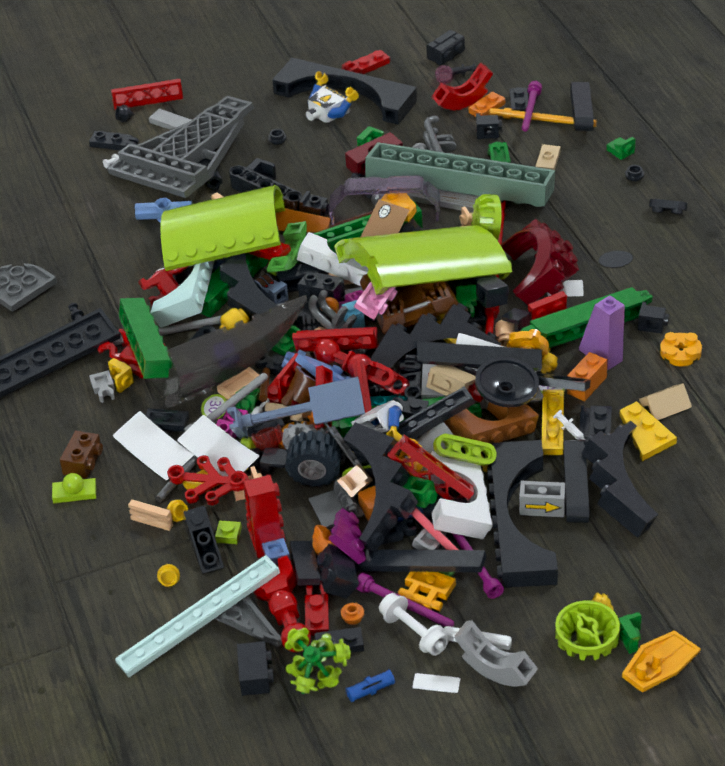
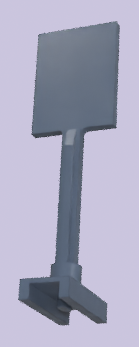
(327, 402)

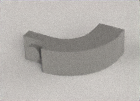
(491, 662)

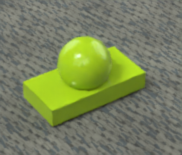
(73, 489)

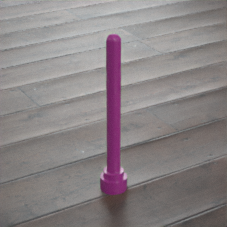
(534, 90)
(368, 585)
(492, 586)

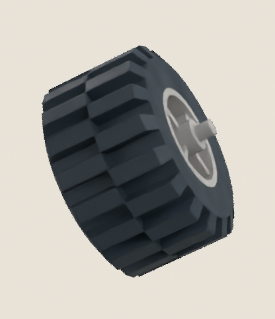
(313, 458)

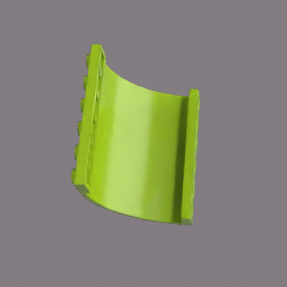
(221, 227)

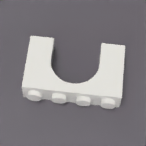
(468, 518)

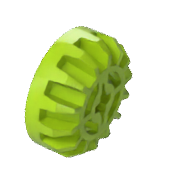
(488, 213)
(590, 622)

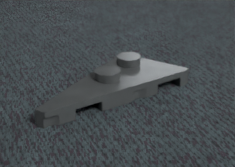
(250, 620)

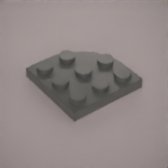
(23, 284)

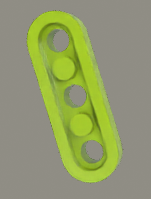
(472, 449)

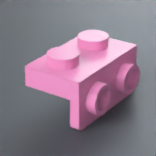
(374, 304)

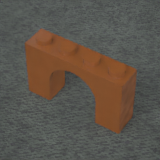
(511, 424)

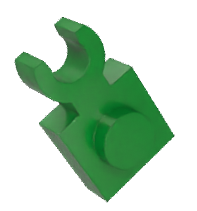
(467, 296)

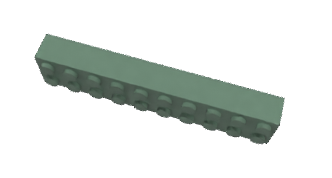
(463, 173)

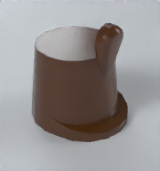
(299, 387)

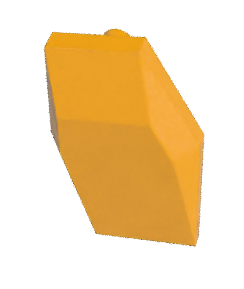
(659, 660)

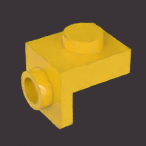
(121, 374)

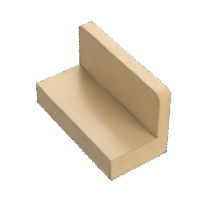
(448, 379)
(667, 401)

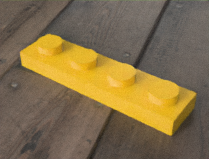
(552, 428)

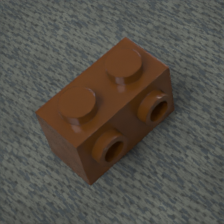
(81, 453)

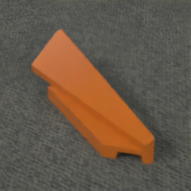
(314, 222)

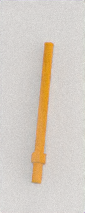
(508, 113)

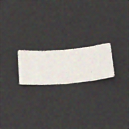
(210, 440)
(151, 445)

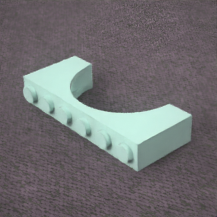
(186, 299)

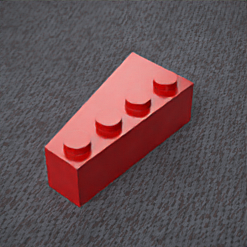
(262, 512)

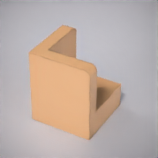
(355, 480)

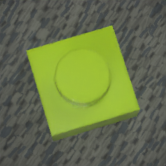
(228, 532)

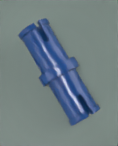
(356, 692)

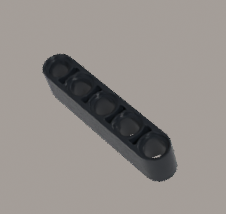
(581, 106)
(246, 180)
(575, 482)

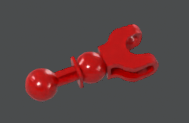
(377, 374)
(281, 600)

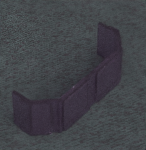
(379, 185)

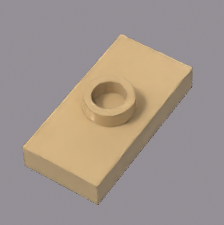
(548, 157)

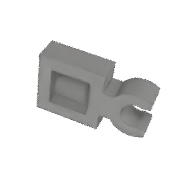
(102, 385)
(426, 541)

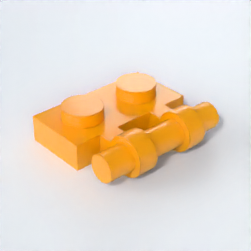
(433, 583)

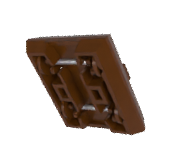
(413, 301)

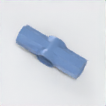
(154, 210)

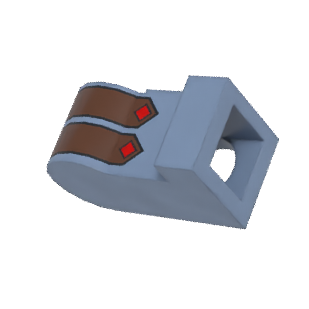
(272, 288)

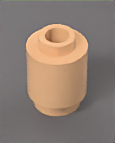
(503, 330)

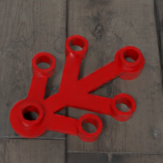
(233, 481)

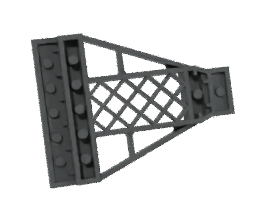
(175, 160)

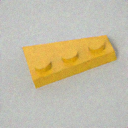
(650, 434)

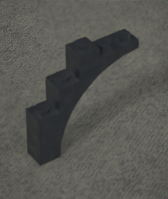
(243, 290)
(398, 342)
(609, 473)
(391, 498)

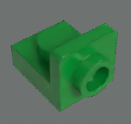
(368, 135)
(622, 148)
(499, 152)
(286, 342)
(249, 402)
(629, 631)

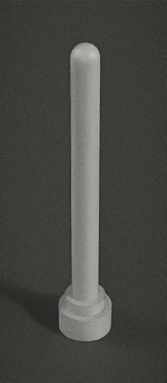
(235, 398)

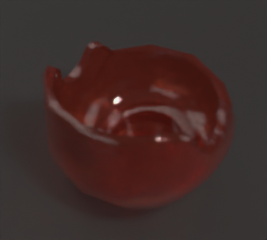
(267, 437)

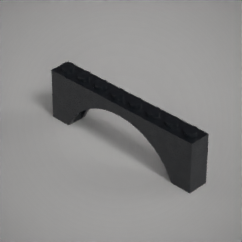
(391, 97)
(519, 558)

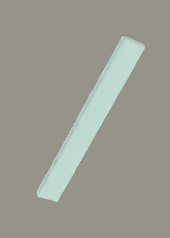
(197, 616)

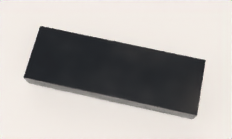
(304, 563)

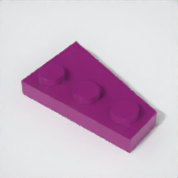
(347, 535)

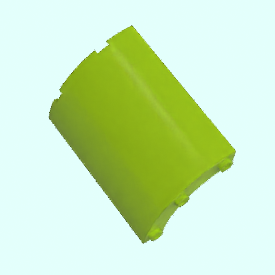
(426, 256)

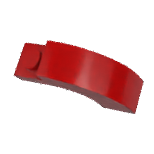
(466, 94)

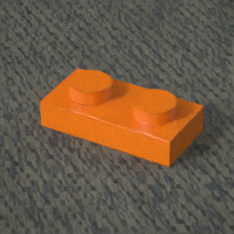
(483, 106)

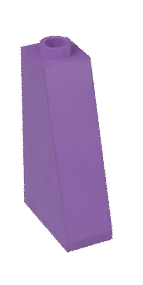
(605, 331)

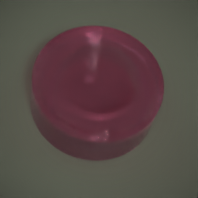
(444, 74)

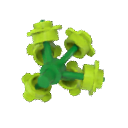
(313, 655)

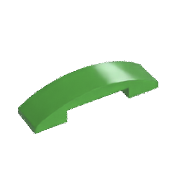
(294, 236)

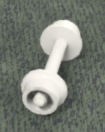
(432, 640)

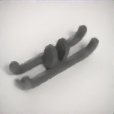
(438, 143)
(337, 318)

